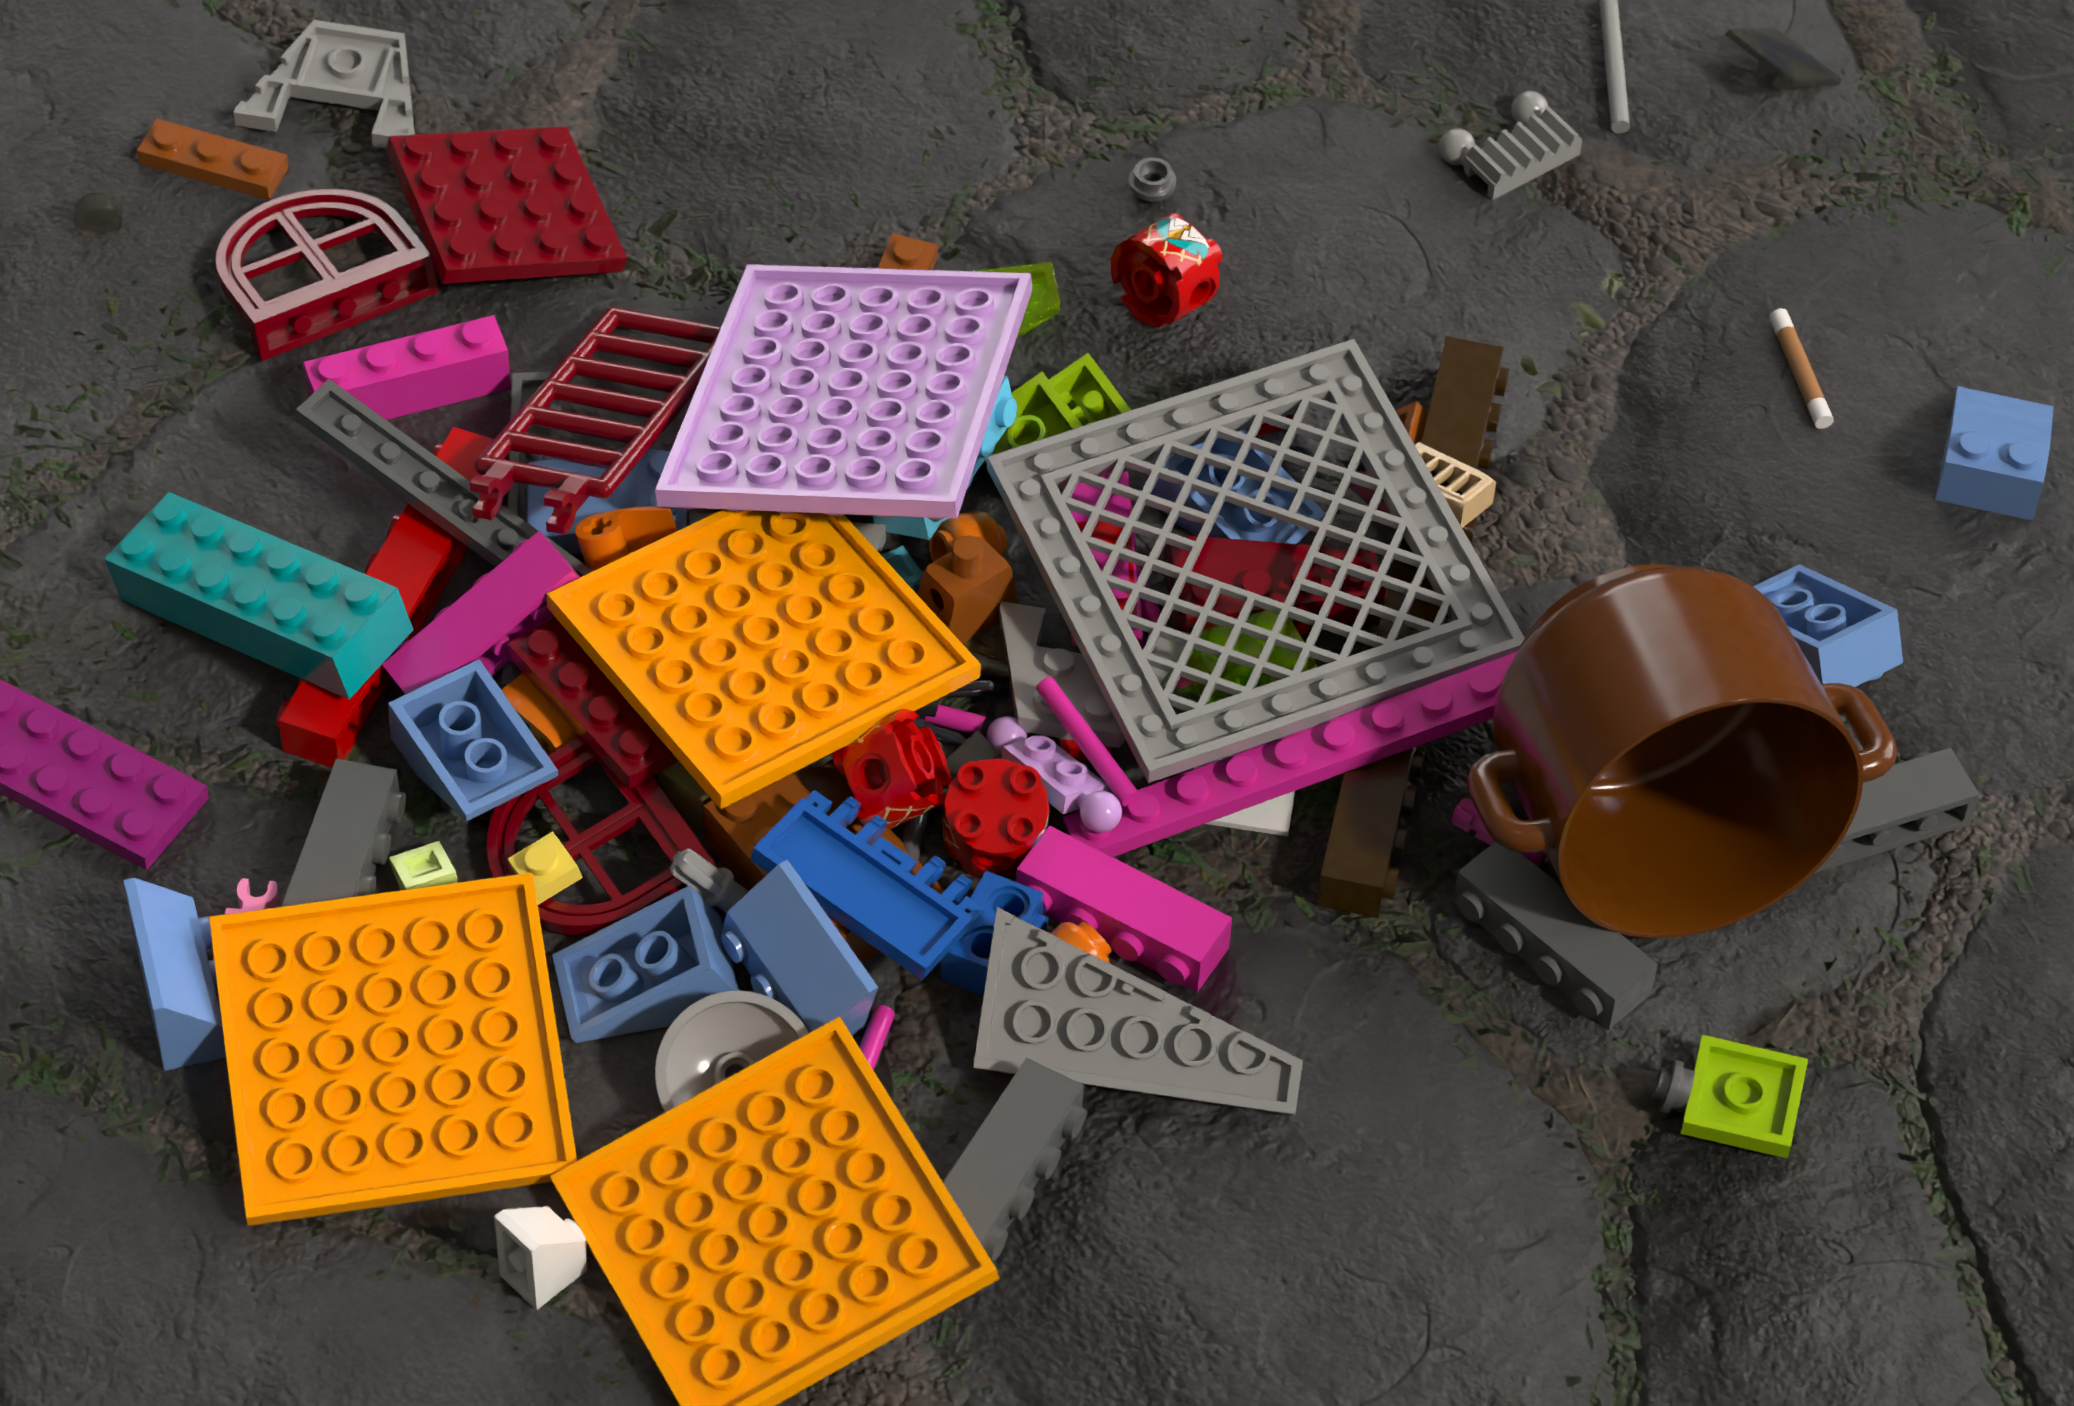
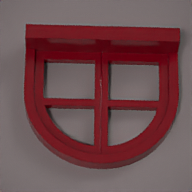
(336, 299)
(645, 805)

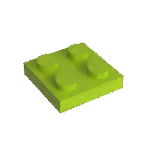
(1744, 1096)

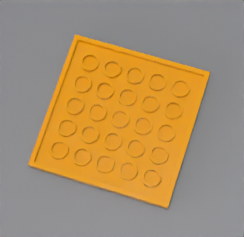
(761, 642)
(391, 1048)
(774, 1226)

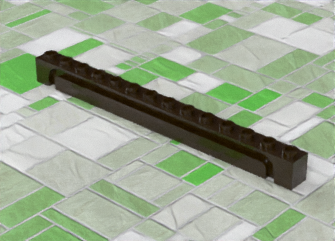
(1376, 795)

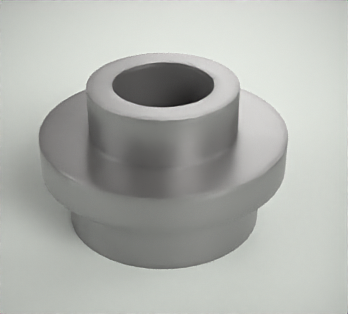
(1152, 179)
(1673, 1087)

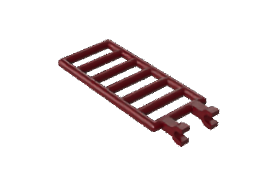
(572, 489)

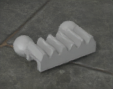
(1533, 148)

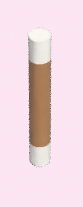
(1801, 368)

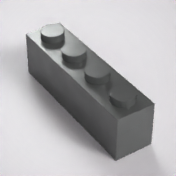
(1907, 806)
(348, 834)
(1544, 928)
(1014, 1150)

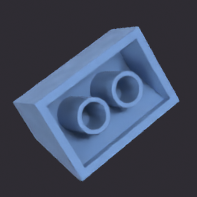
(797, 953)
(177, 974)

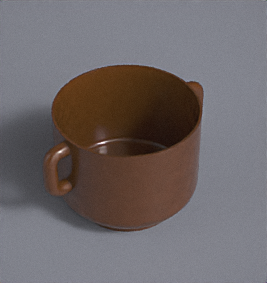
(1674, 752)

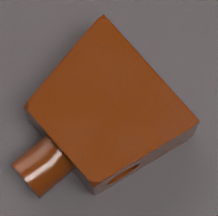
(968, 587)

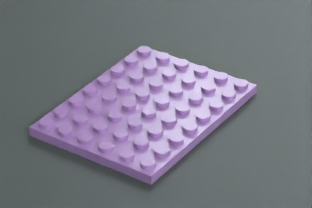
(847, 392)

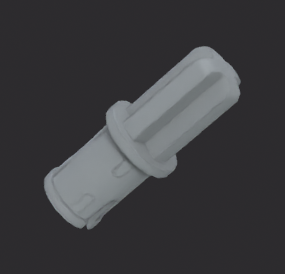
(712, 884)

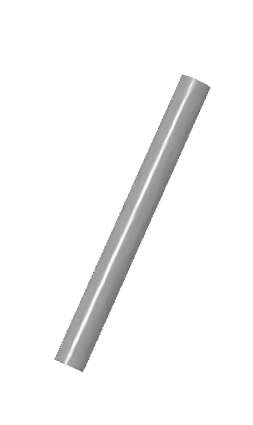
(1614, 66)

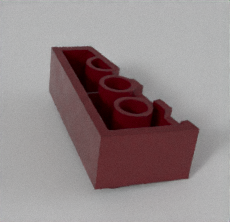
(1269, 572)

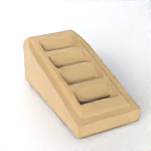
(1475, 485)

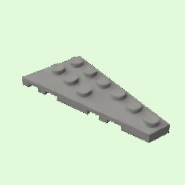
(1117, 1030)

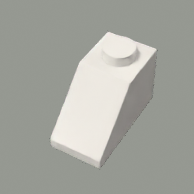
(539, 1252)

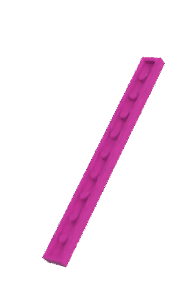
(1301, 759)

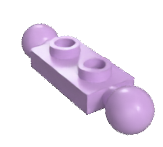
(1066, 780)

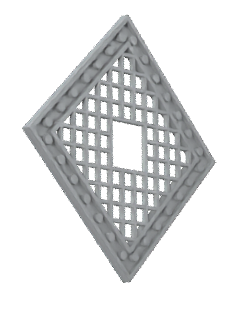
(1326, 380)

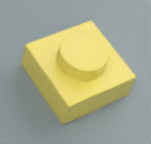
(550, 864)

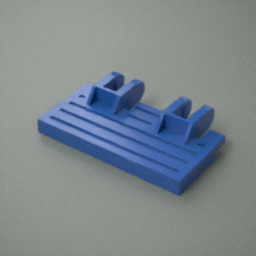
(870, 882)

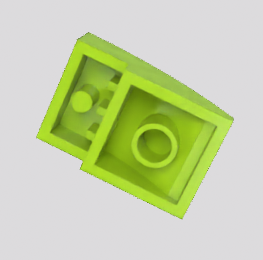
(1063, 403)

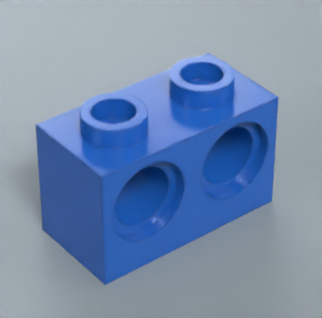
(963, 963)

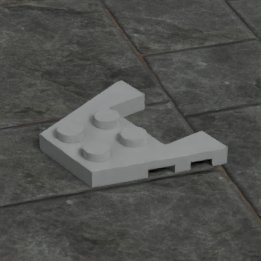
(338, 67)
(1030, 664)

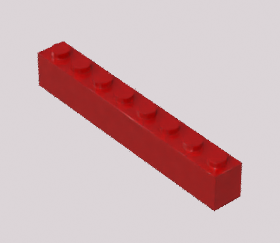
(420, 563)

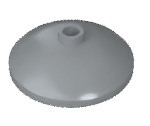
(718, 1034)

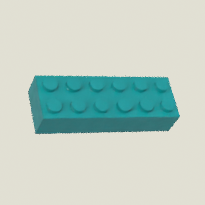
(259, 594)

